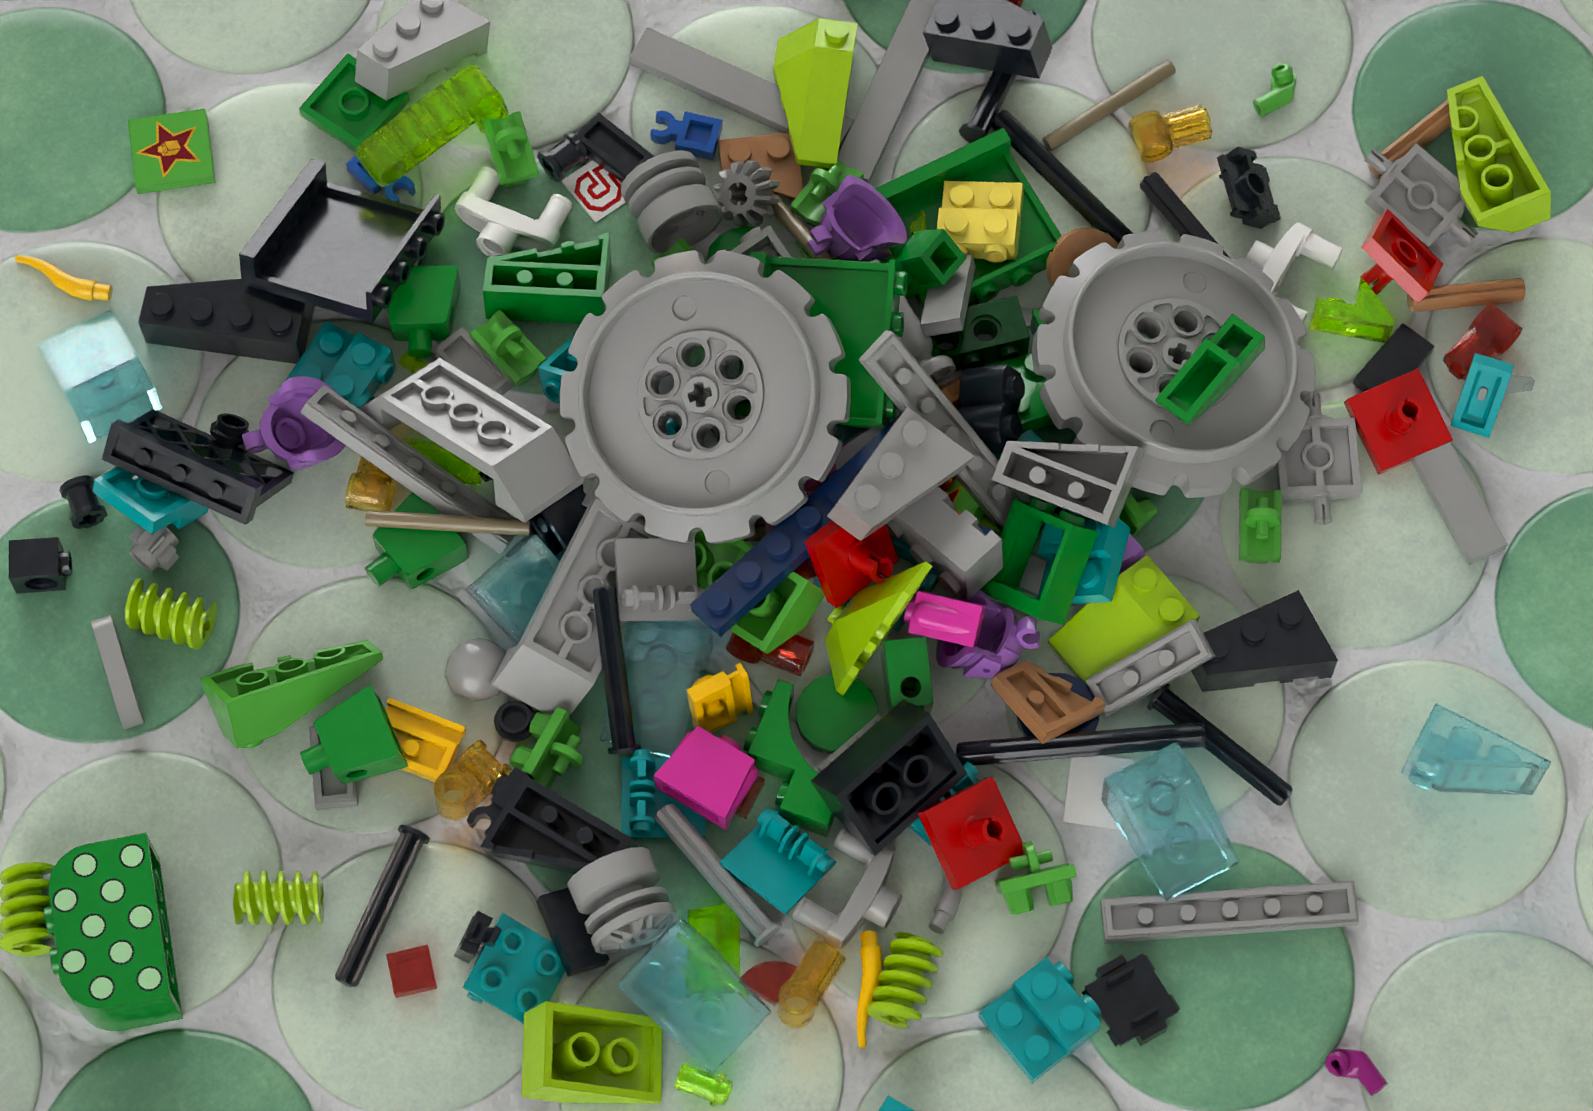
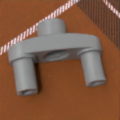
(868, 901)

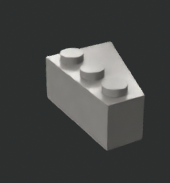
(418, 43)
(899, 472)
(1073, 476)

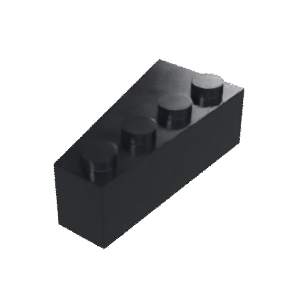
(226, 320)

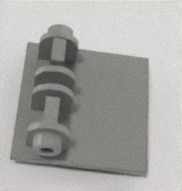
(655, 579)

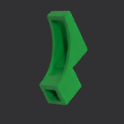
(929, 260)
(777, 755)

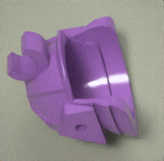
(857, 224)
(291, 433)
(999, 642)

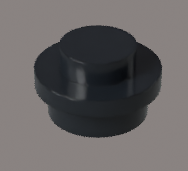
(229, 430)
(513, 721)

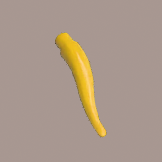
(71, 285)
(871, 968)

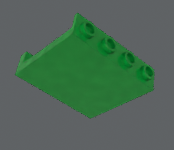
(979, 161)
(862, 305)

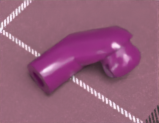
(1355, 1065)

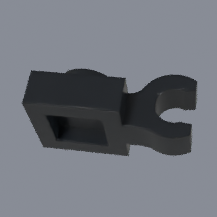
(501, 794)
(476, 936)

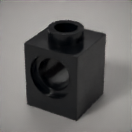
(38, 565)

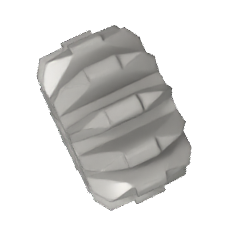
(758, 192)

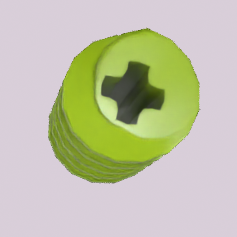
(169, 617)
(277, 898)
(23, 909)
(903, 979)

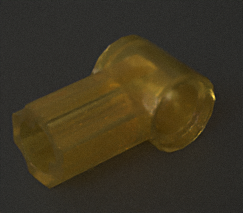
(1160, 134)
(369, 488)
(810, 982)

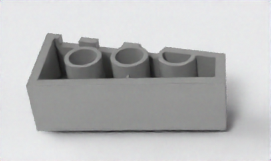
(949, 543)

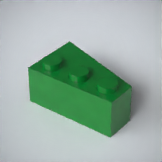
(549, 284)

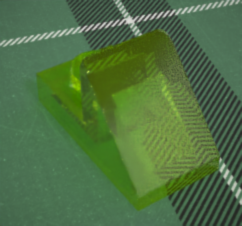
(1363, 319)

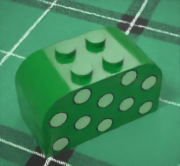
(114, 934)

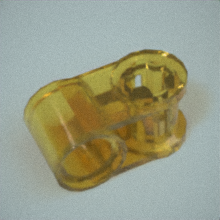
(473, 775)

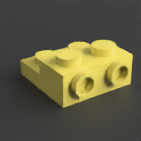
(983, 218)

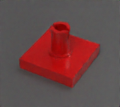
(1399, 258)
(1398, 421)
(848, 564)
(972, 832)

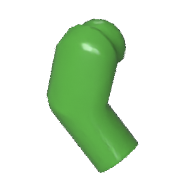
(1281, 90)

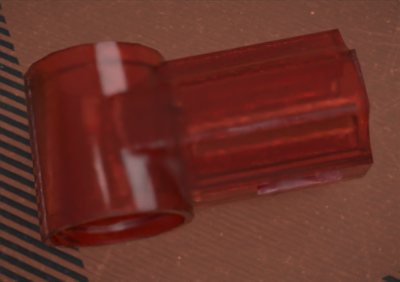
(1488, 335)
(789, 656)

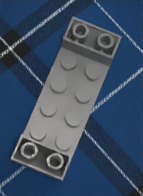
(485, 431)
(560, 646)

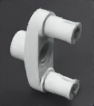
(505, 228)
(1296, 242)

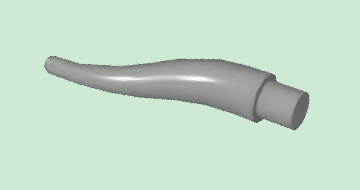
(945, 908)

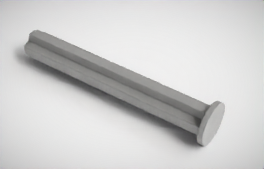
(720, 878)

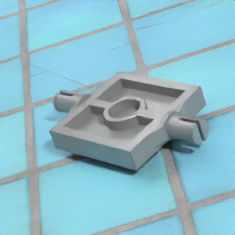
(1420, 195)
(1321, 462)

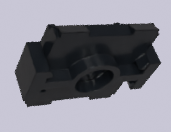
(1248, 188)
(1132, 1000)

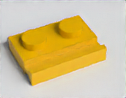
(719, 699)
(425, 739)

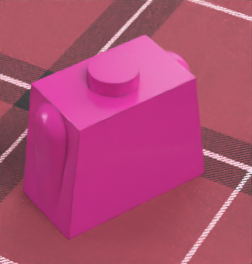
(945, 618)
(708, 776)

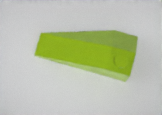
(813, 85)
(1492, 163)
(866, 623)

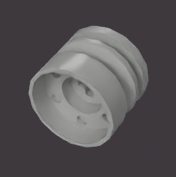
(671, 200)
(622, 900)

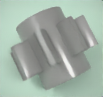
(154, 549)

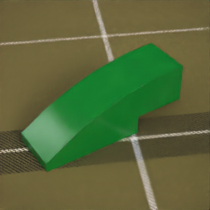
(1212, 370)

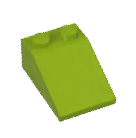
(1107, 632)
(590, 1055)

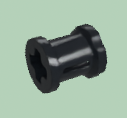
(563, 156)
(83, 502)

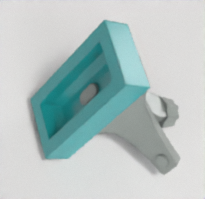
(1483, 393)

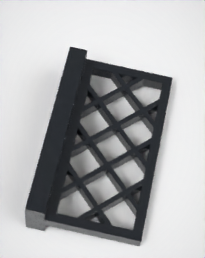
(186, 472)

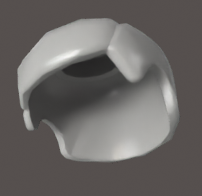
(473, 668)

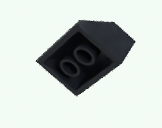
(889, 776)

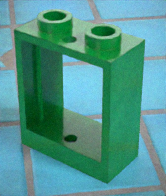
(1067, 569)

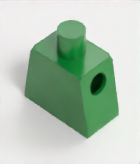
(425, 307)
(415, 553)
(907, 667)
(356, 740)

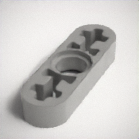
(117, 672)

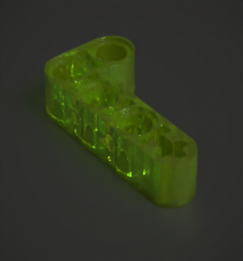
(430, 124)

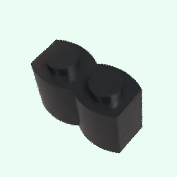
(991, 403)

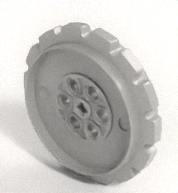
(1150, 289)
(758, 460)

